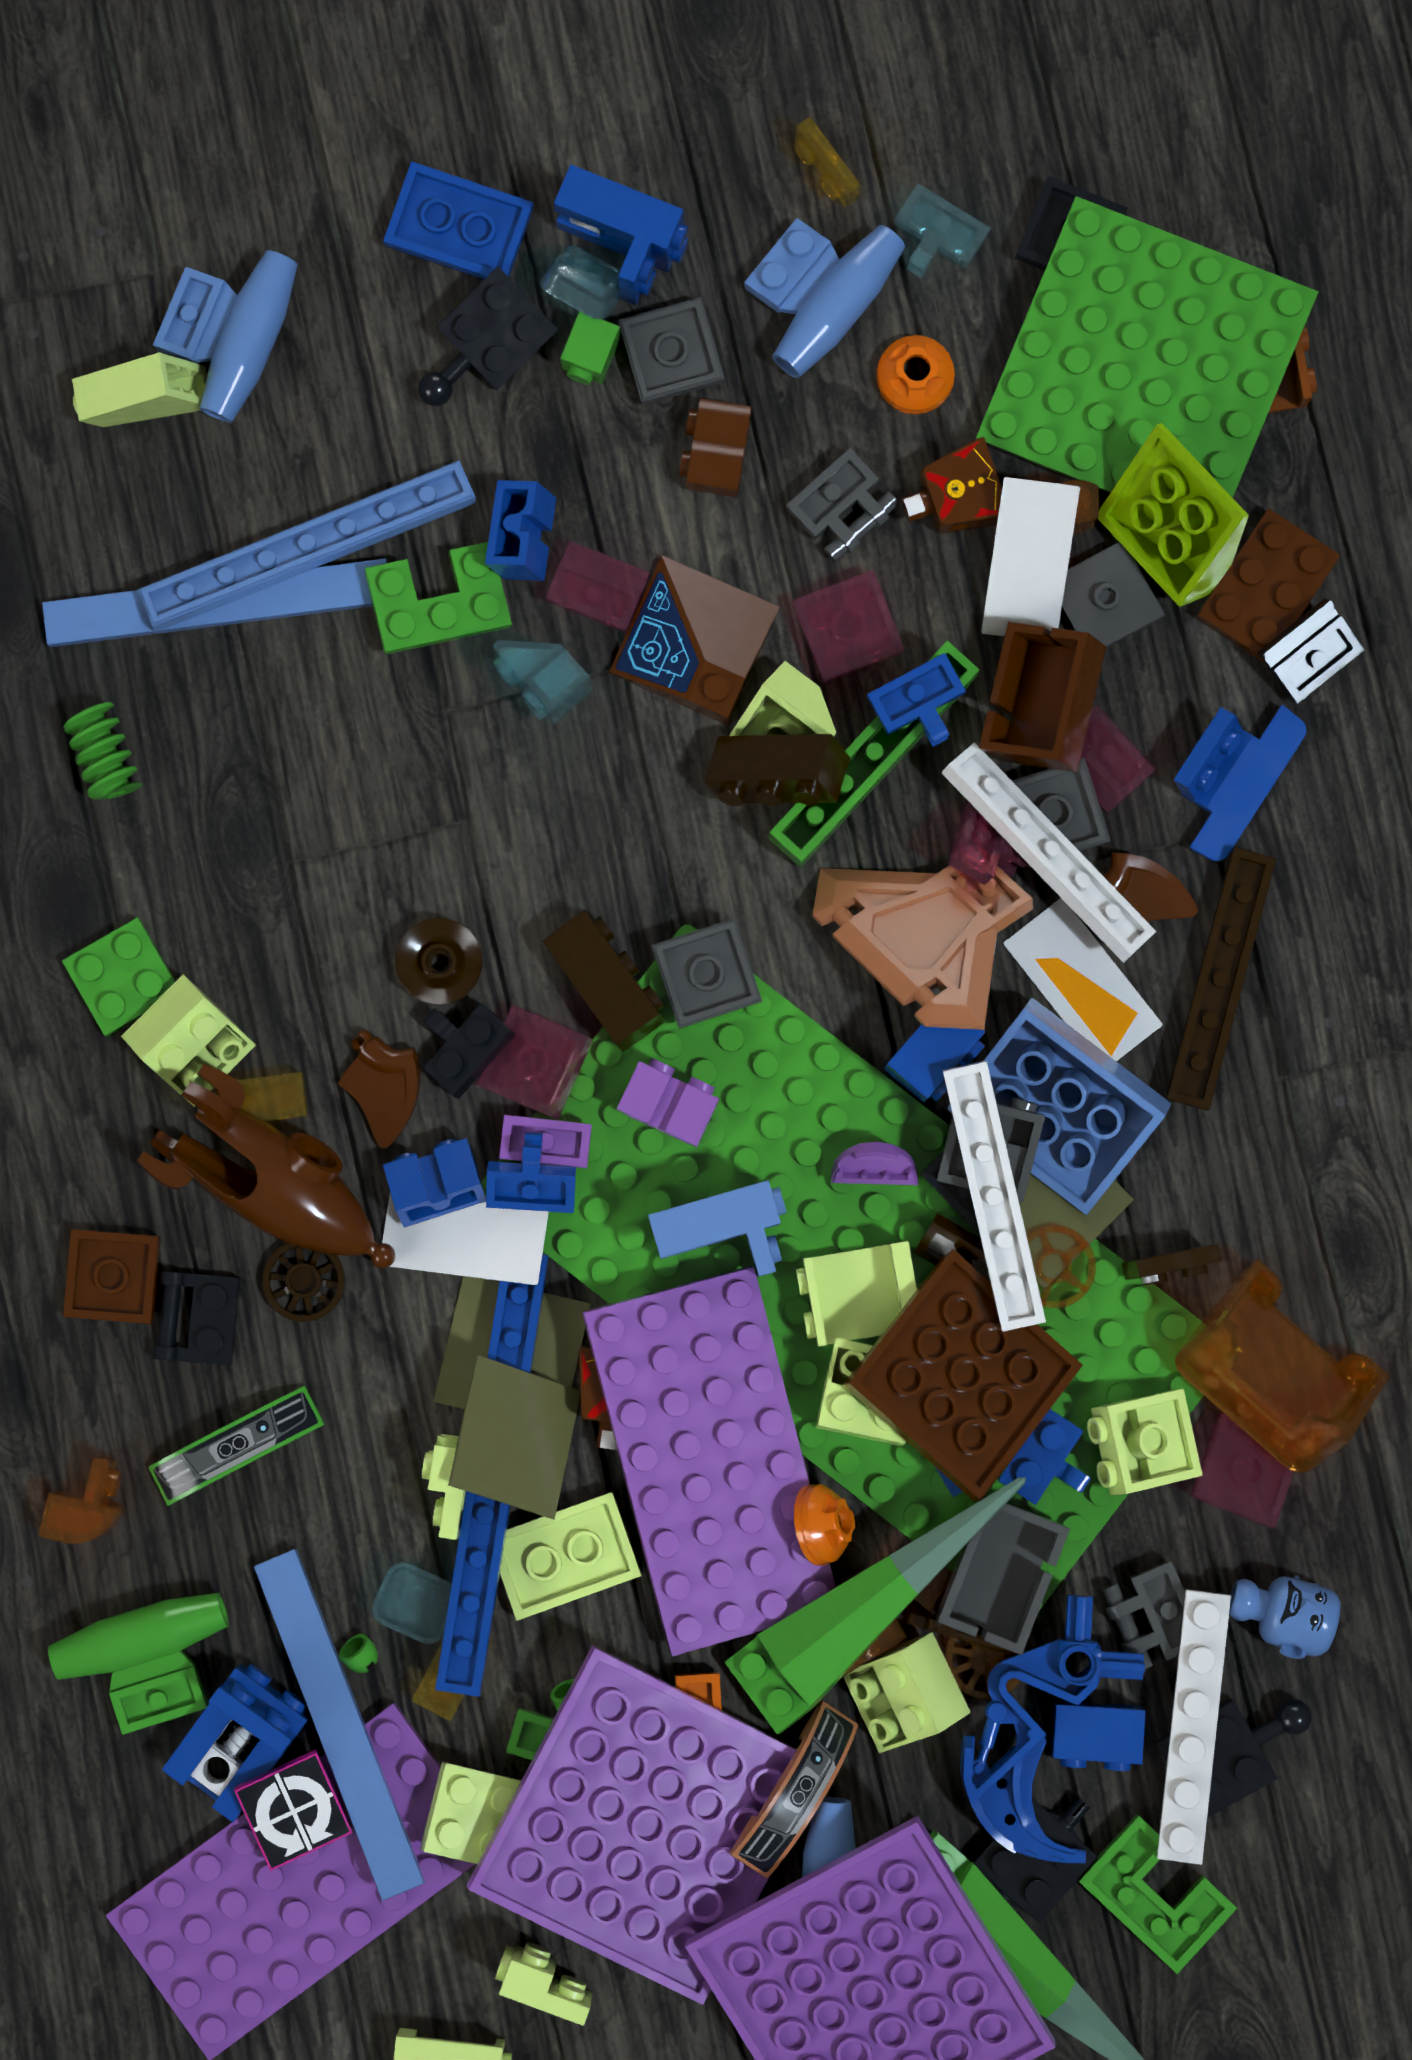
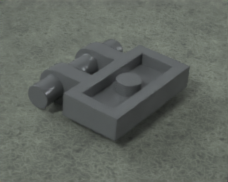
(832, 495)
(1162, 1600)

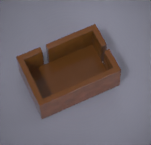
(1047, 693)

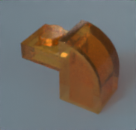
(79, 1518)

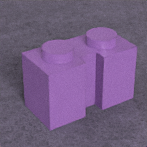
(669, 1103)

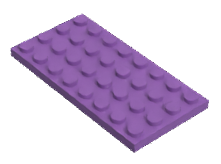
(707, 1456)
(244, 1940)

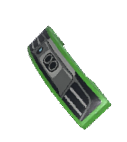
(236, 1445)

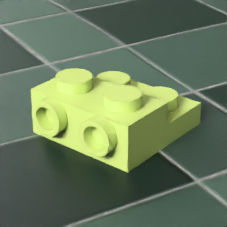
(1144, 1442)
(437, 1470)
(529, 1980)

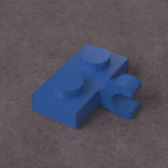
(917, 697)
(529, 1183)
(1044, 1457)

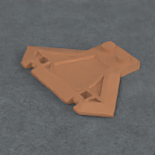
(924, 934)

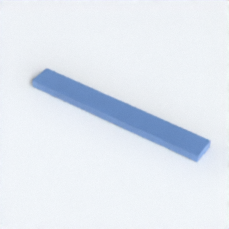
(307, 546)
(125, 615)
(339, 1725)

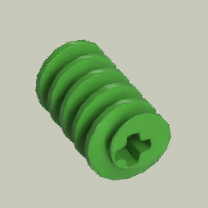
(100, 753)

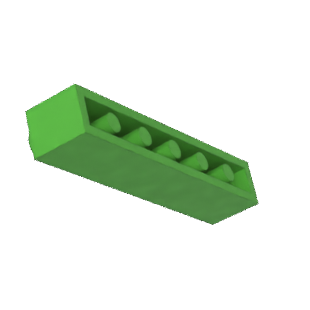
(871, 759)

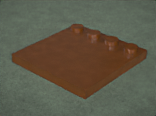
(958, 1381)

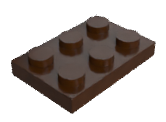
(1267, 584)

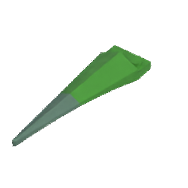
(810, 1650)
(1039, 1972)

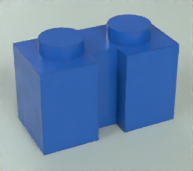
(516, 527)
(434, 1183)
(1097, 1734)

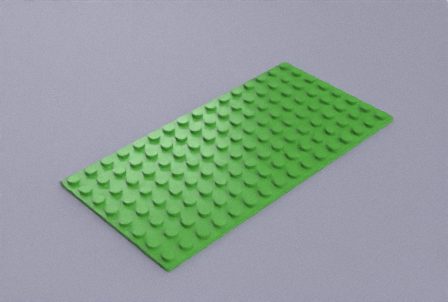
(784, 1116)

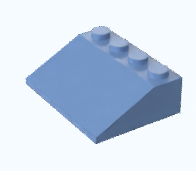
(1090, 1103)

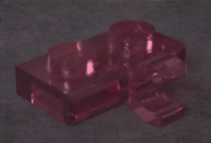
(981, 848)

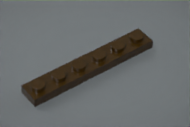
(1220, 979)

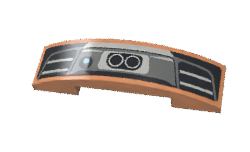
(797, 1792)

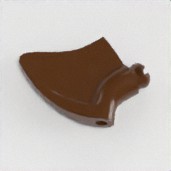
(1149, 888)
(384, 1085)

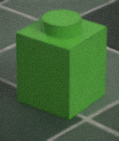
(590, 349)

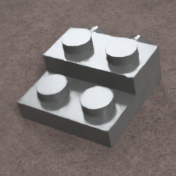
(1021, 1133)

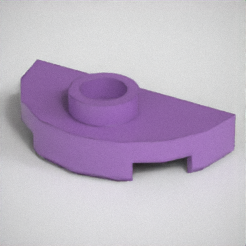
(874, 1164)

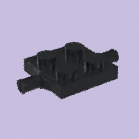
(1034, 1882)

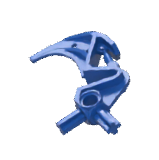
(1046, 1670)

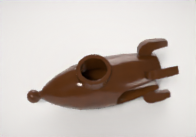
(295, 1181)

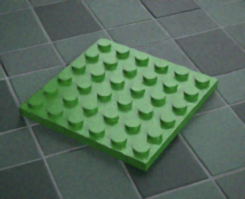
(1141, 336)

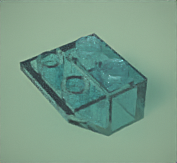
(547, 675)

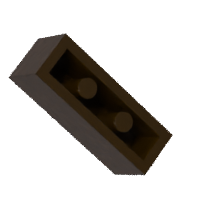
(777, 769)
(606, 979)

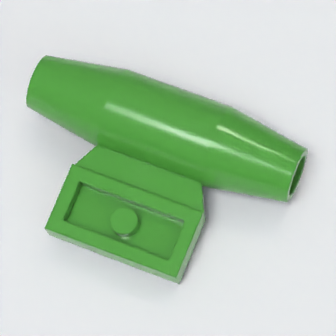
(146, 1659)

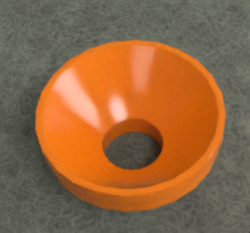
(912, 395)
(822, 1523)

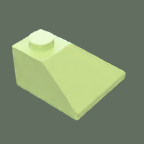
(786, 706)

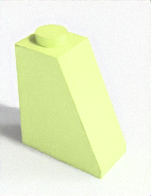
(139, 390)

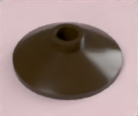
(426, 942)

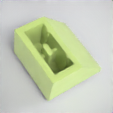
(185, 1033)
(840, 1408)
(907, 1693)

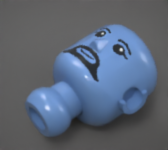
(1291, 1614)

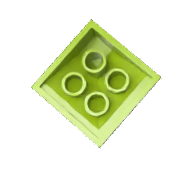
(1174, 518)

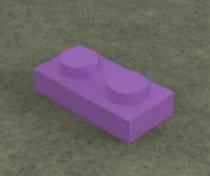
(562, 1141)

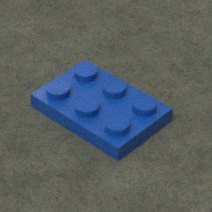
(457, 222)

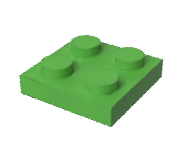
(120, 976)

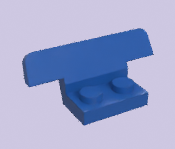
(1233, 774)

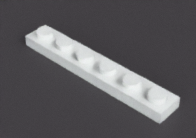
(1048, 852)
(994, 1195)
(1193, 1726)

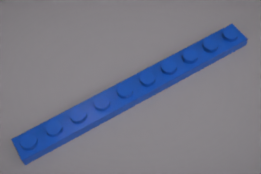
(484, 1519)

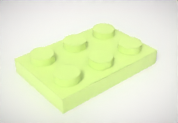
(567, 1557)
(465, 1811)

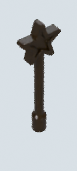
(935, 1626)

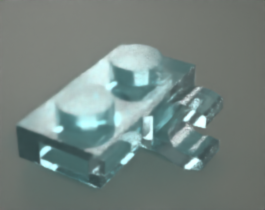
(940, 229)

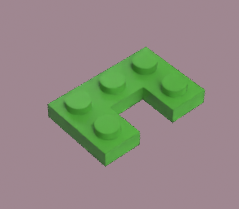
(410, 624)
(1168, 1931)

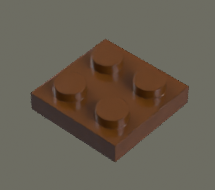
(111, 1276)

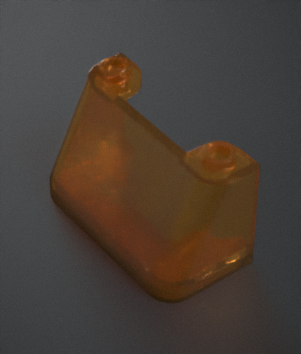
(1276, 1376)

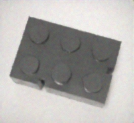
(1001, 1577)

